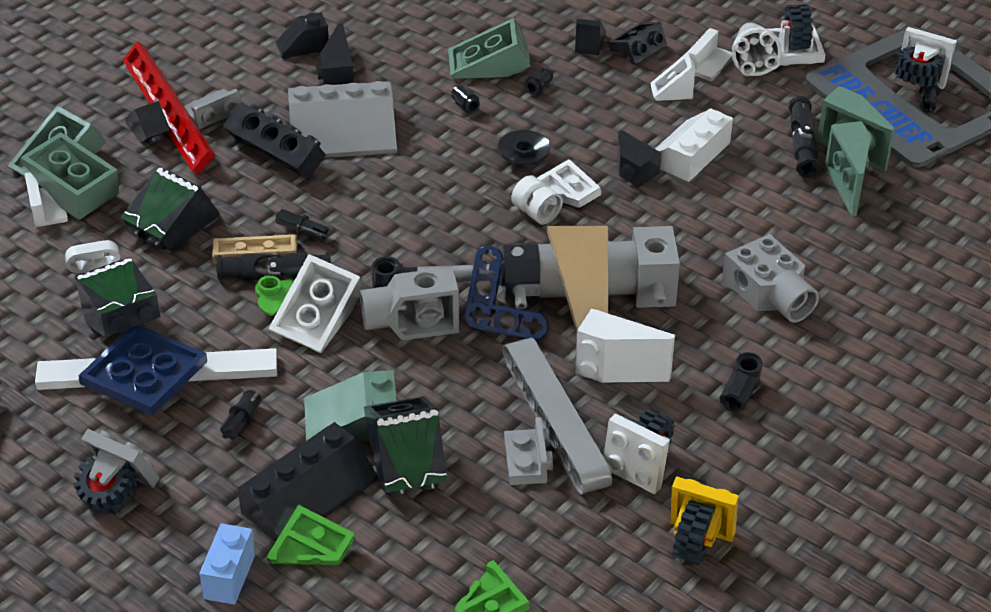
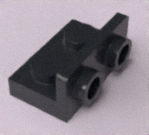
(640, 41)

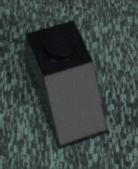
(304, 36)
(148, 123)
(636, 160)

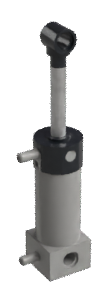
(529, 271)

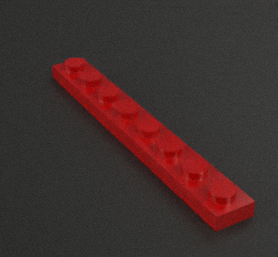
(182, 127)

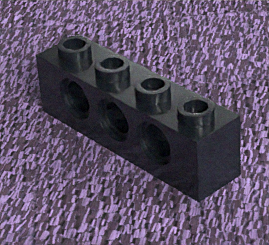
(275, 140)

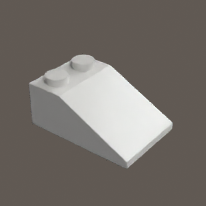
(317, 304)
(622, 350)

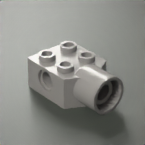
(770, 278)
(414, 304)

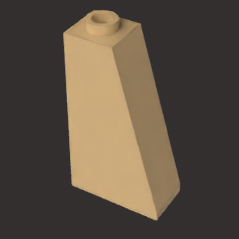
(583, 267)

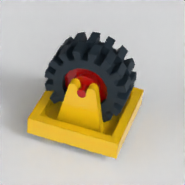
(700, 518)

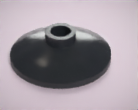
(524, 147)

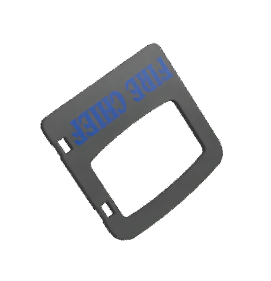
(913, 130)

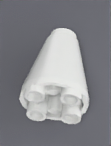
(756, 50)

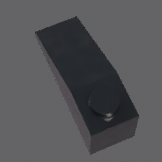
(335, 60)

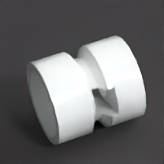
(536, 200)

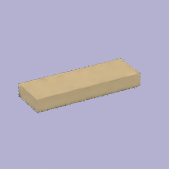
(234, 247)

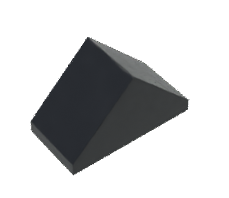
(589, 36)

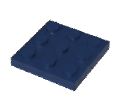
(143, 369)

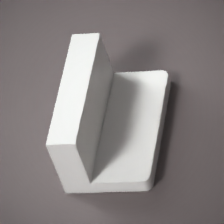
(707, 57)
(43, 206)

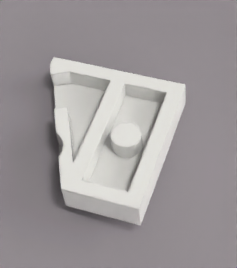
(571, 184)

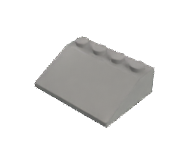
(346, 117)

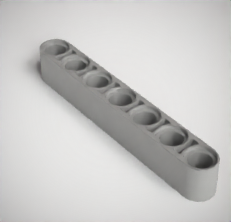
(566, 429)

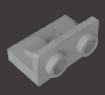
(213, 107)
(527, 455)

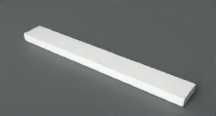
(219, 366)

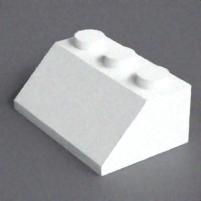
(695, 144)

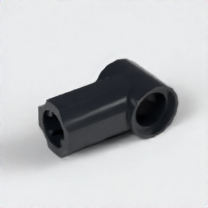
(742, 382)

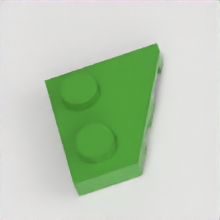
(311, 541)
(493, 594)

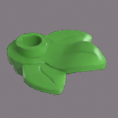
(271, 293)

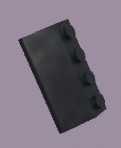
(314, 475)

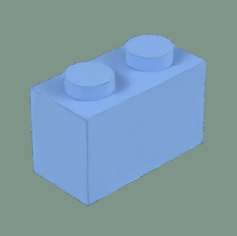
(227, 564)

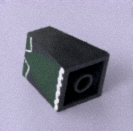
(168, 211)
(116, 297)
(406, 444)

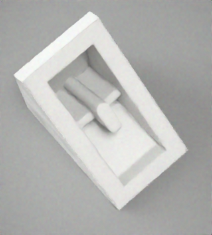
(676, 81)

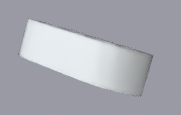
(91, 256)

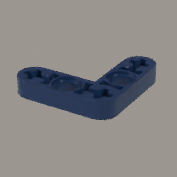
(488, 301)

